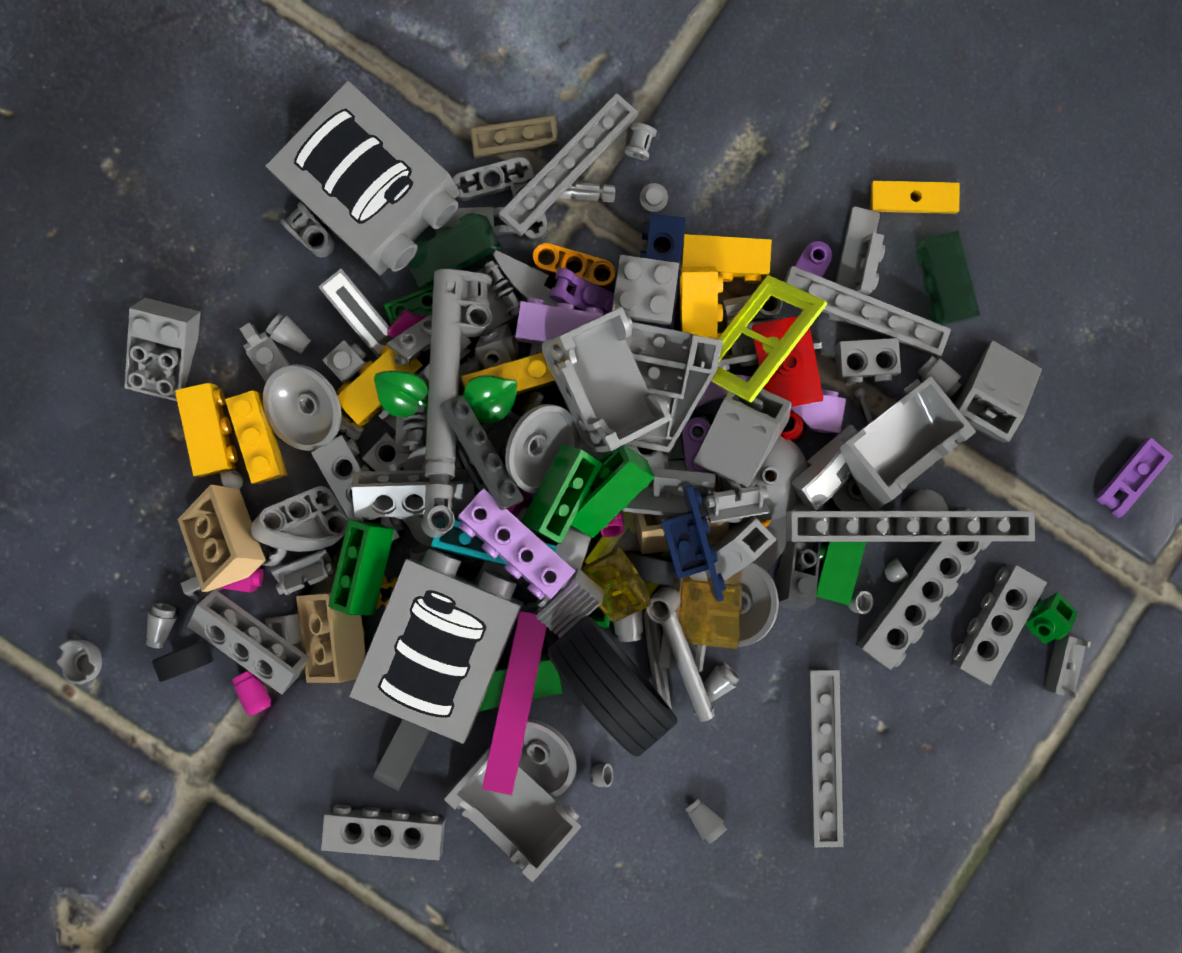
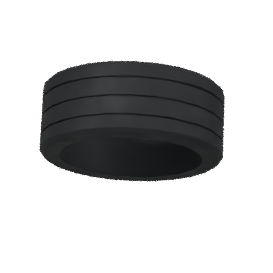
(611, 687)

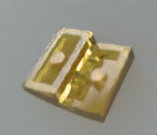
(621, 584)
(706, 619)

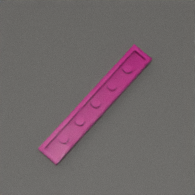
(515, 705)

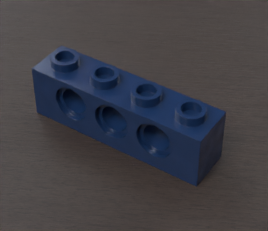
(671, 231)

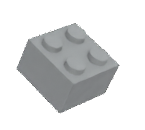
(646, 289)

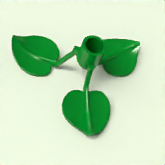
(487, 395)

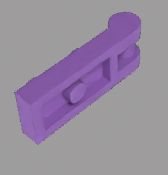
(582, 293)
(1134, 477)

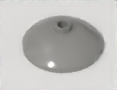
(290, 409)
(536, 443)
(786, 463)
(761, 606)
(548, 758)

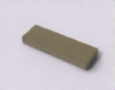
(514, 136)

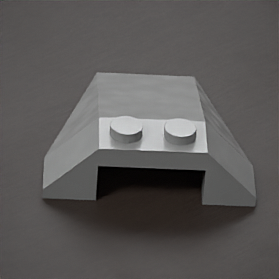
(673, 367)

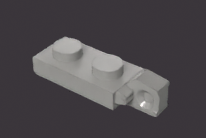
(263, 351)

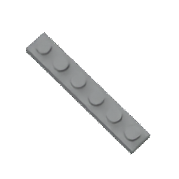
(568, 164)
(872, 313)
(825, 757)

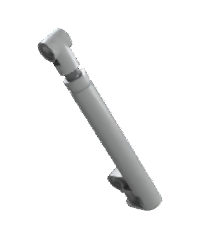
(455, 299)

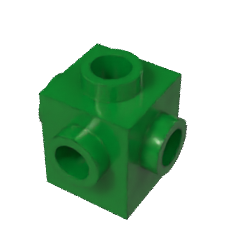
(1051, 618)

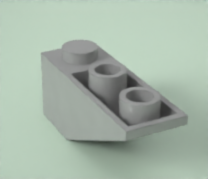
(739, 548)

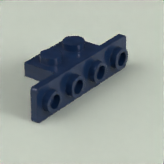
(689, 544)

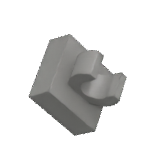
(192, 588)

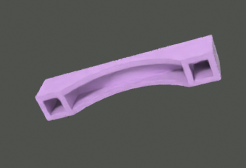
(816, 417)

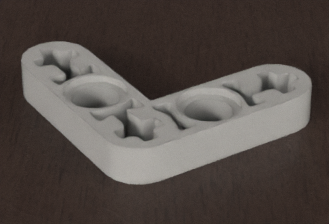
(516, 185)

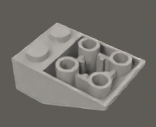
(160, 347)
(998, 393)
(743, 436)

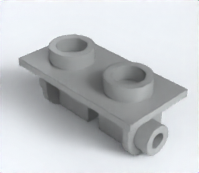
(412, 341)
(732, 505)
(309, 568)

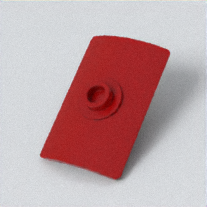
(798, 374)

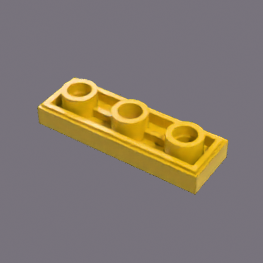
(931, 197)

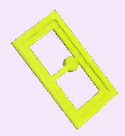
(775, 348)

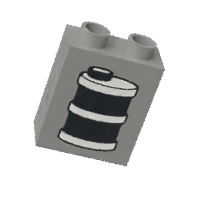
(366, 180)
(438, 645)

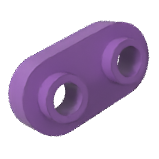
(810, 264)
(692, 445)

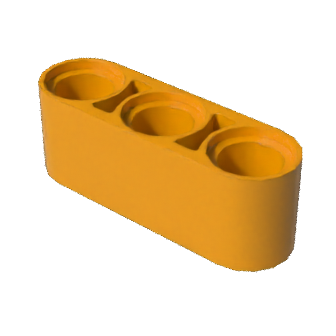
(563, 256)

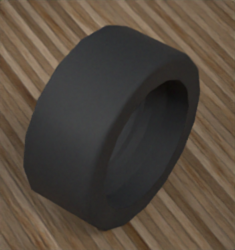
(652, 567)
(182, 661)

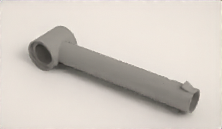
(668, 618)

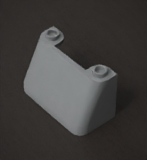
(604, 383)
(904, 442)
(525, 826)

